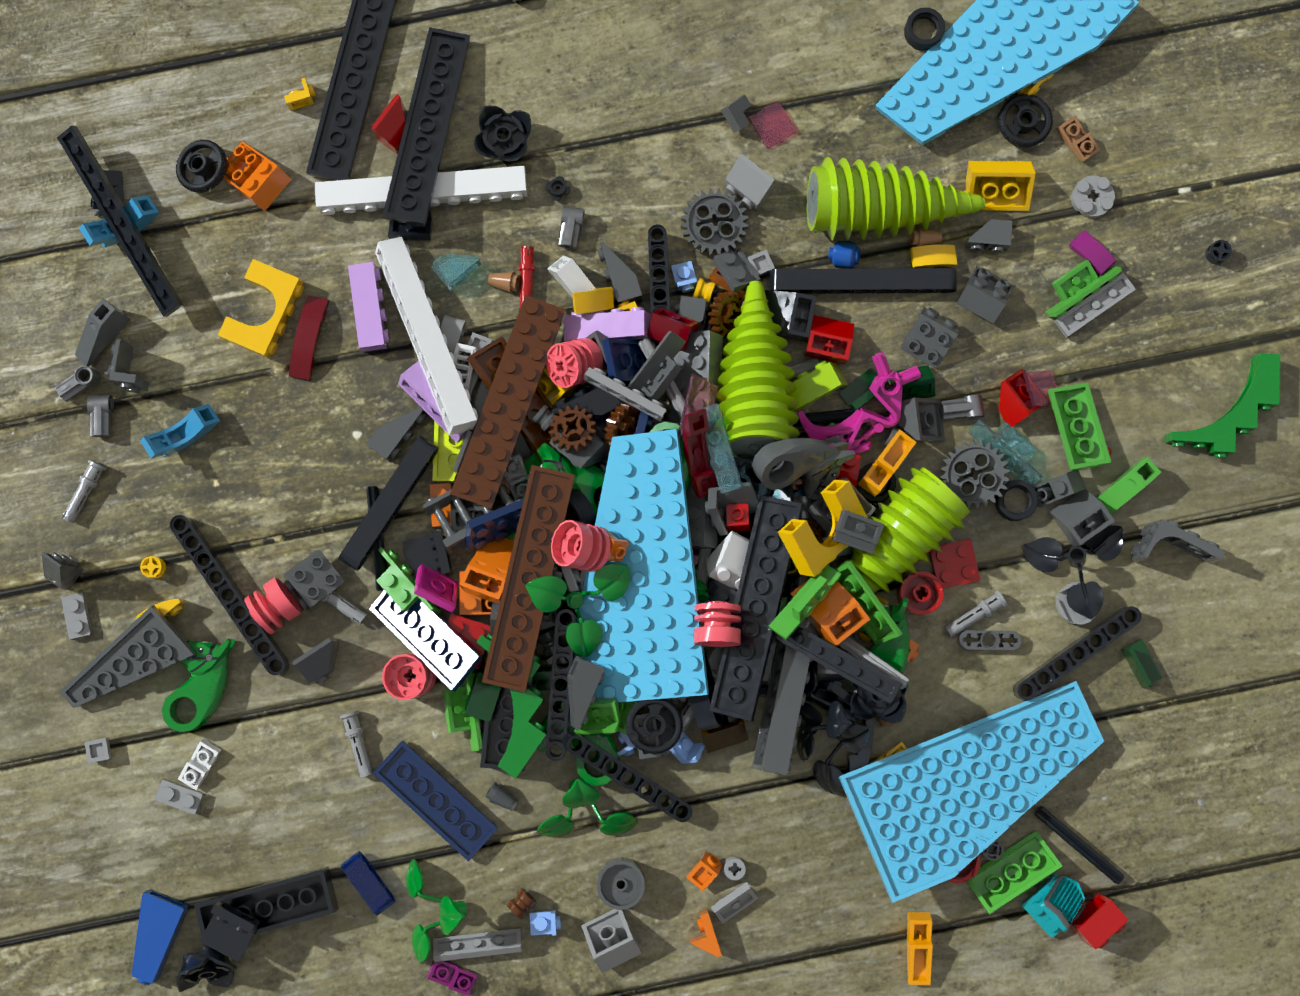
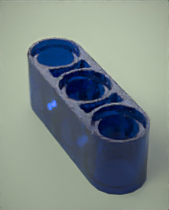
(368, 883)

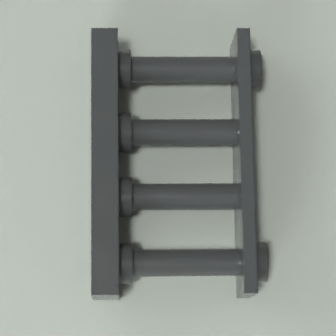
(454, 539)

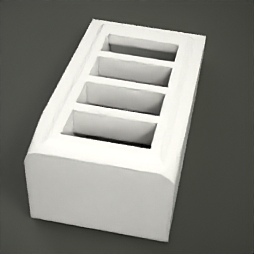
(457, 355)

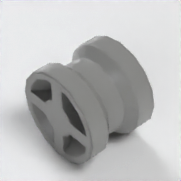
(734, 864)

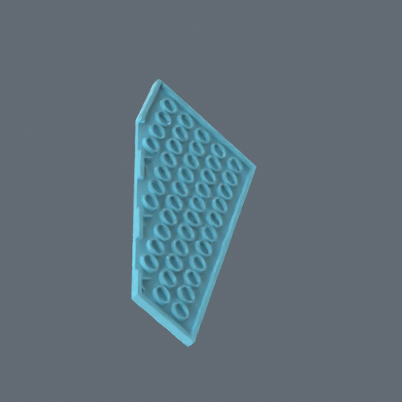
(994, 54)
(651, 627)
(959, 792)

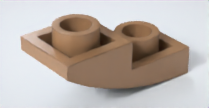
(1077, 139)

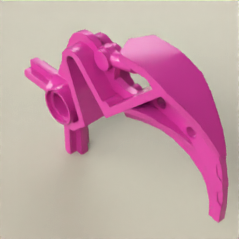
(889, 397)

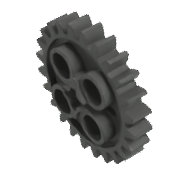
(717, 240)
(981, 492)

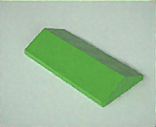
(1079, 427)
(881, 625)
(1014, 872)

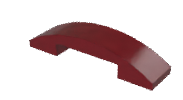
(306, 337)
(696, 452)

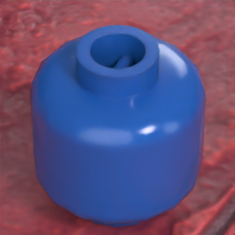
(844, 254)

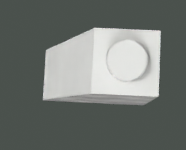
(570, 275)

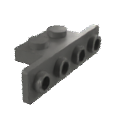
(659, 368)

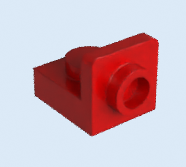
(738, 518)

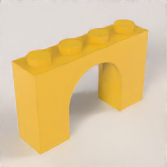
(263, 338)
(800, 541)

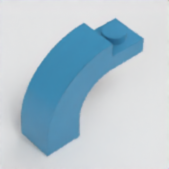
(139, 208)
(182, 434)

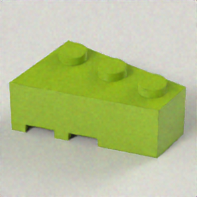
(817, 384)

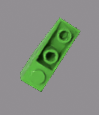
(1129, 484)

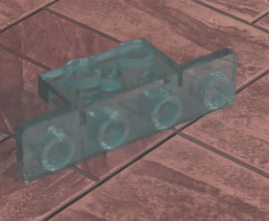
(1013, 445)
(720, 451)

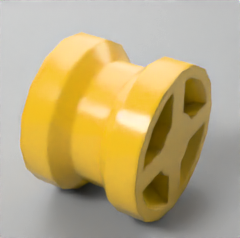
(704, 290)
(147, 567)

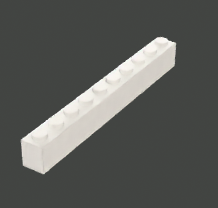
(450, 188)
(426, 336)

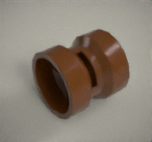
(521, 903)

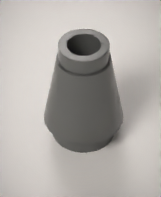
(501, 796)

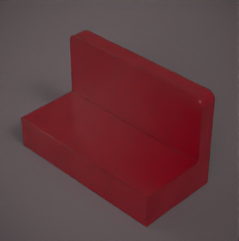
(665, 320)

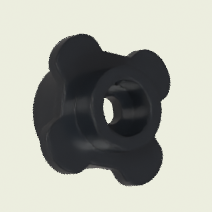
(558, 182)

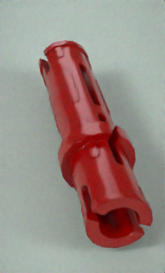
(526, 272)

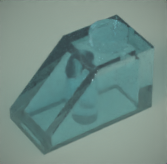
(454, 268)

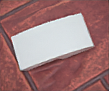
(199, 764)

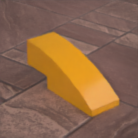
(887, 463)
(919, 948)

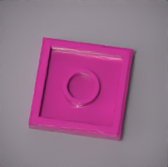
(436, 588)

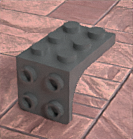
(1171, 533)

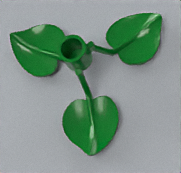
(548, 592)
(581, 795)
(450, 913)

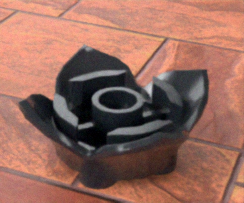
(496, 121)
(866, 705)
(207, 965)

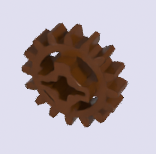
(724, 312)
(576, 420)
(622, 422)

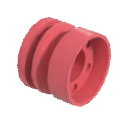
(570, 361)
(580, 546)
(270, 607)
(717, 624)
(398, 681)

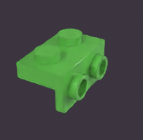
(601, 718)

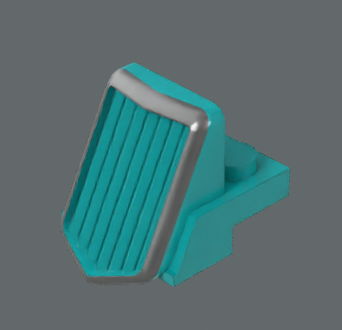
(1056, 904)

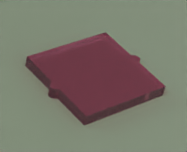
(772, 124)
(1038, 385)

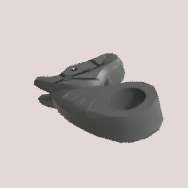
(799, 457)

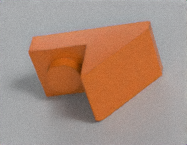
(708, 941)

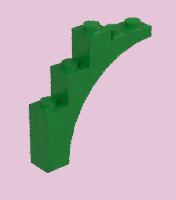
(1260, 394)
(525, 734)

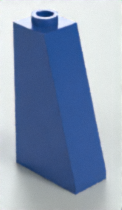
(156, 933)

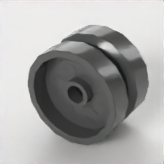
(627, 895)

